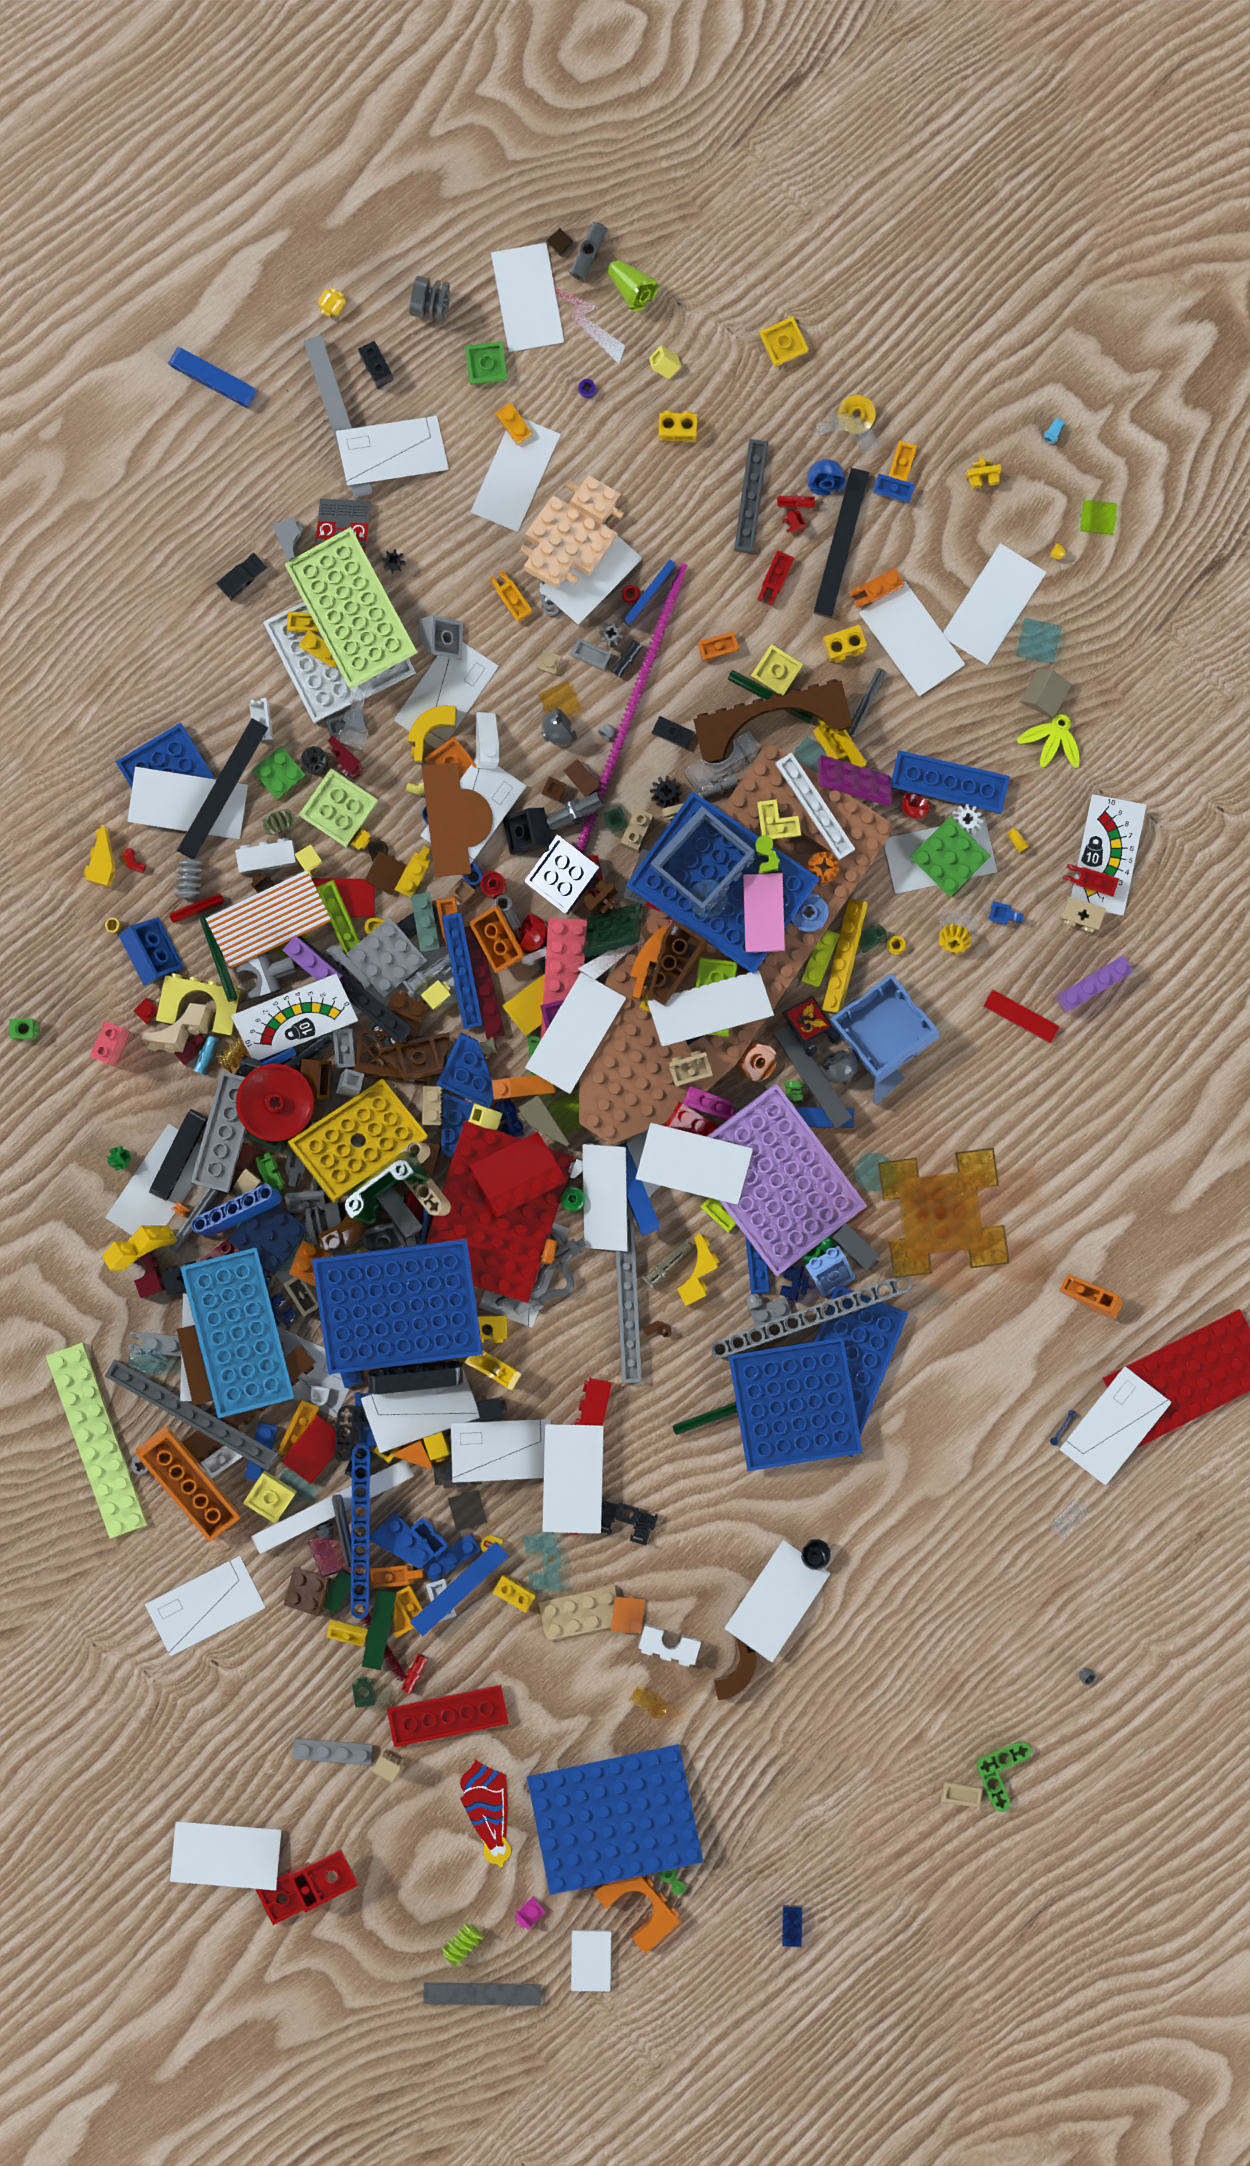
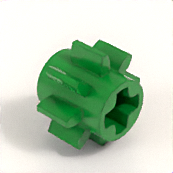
(118, 1158)

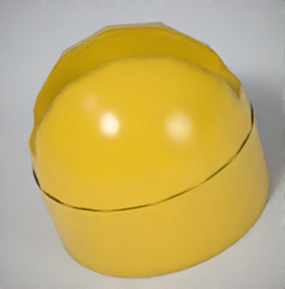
(1057, 552)
(111, 924)

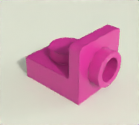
(529, 1913)

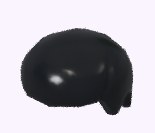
(815, 1554)

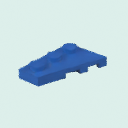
(454, 1114)

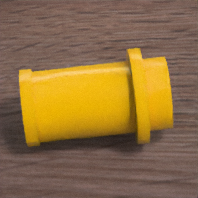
(1017, 840)

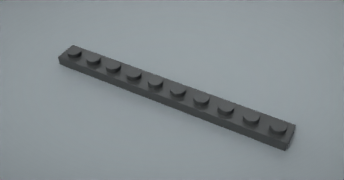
(191, 1414)

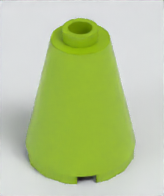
(633, 284)

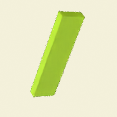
(339, 916)

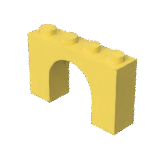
(176, 990)

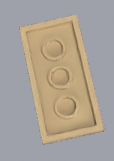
(578, 1612)

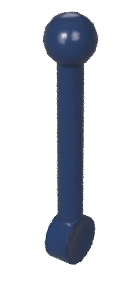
(1054, 1441)

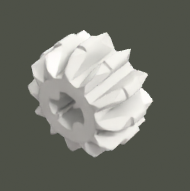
(973, 817)

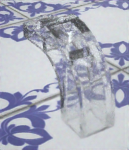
(857, 426)

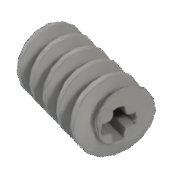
(188, 879)

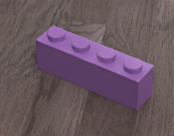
(1094, 984)

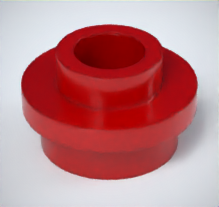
(631, 588)

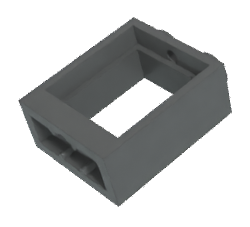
(855, 1247)

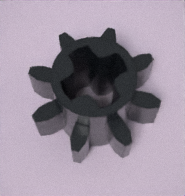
(393, 567)

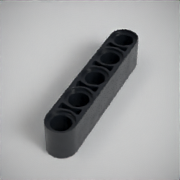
(178, 1154)
(415, 1377)

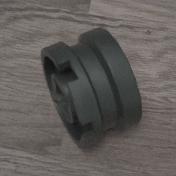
(309, 754)

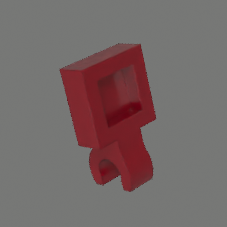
(190, 1050)

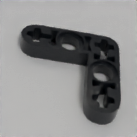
(355, 1418)

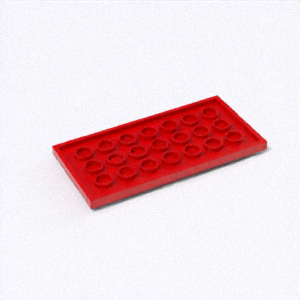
(1196, 1371)

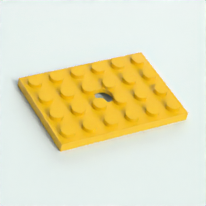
(328, 1147)

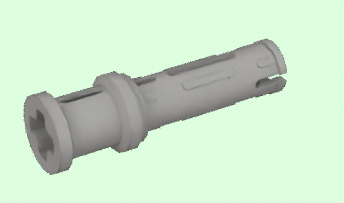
(422, 978)

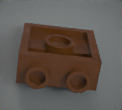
(409, 1010)

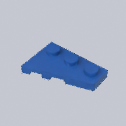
(398, 1539)

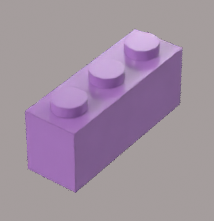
(309, 959)

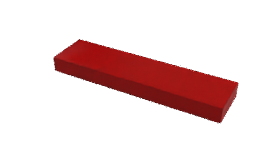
(1021, 1016)

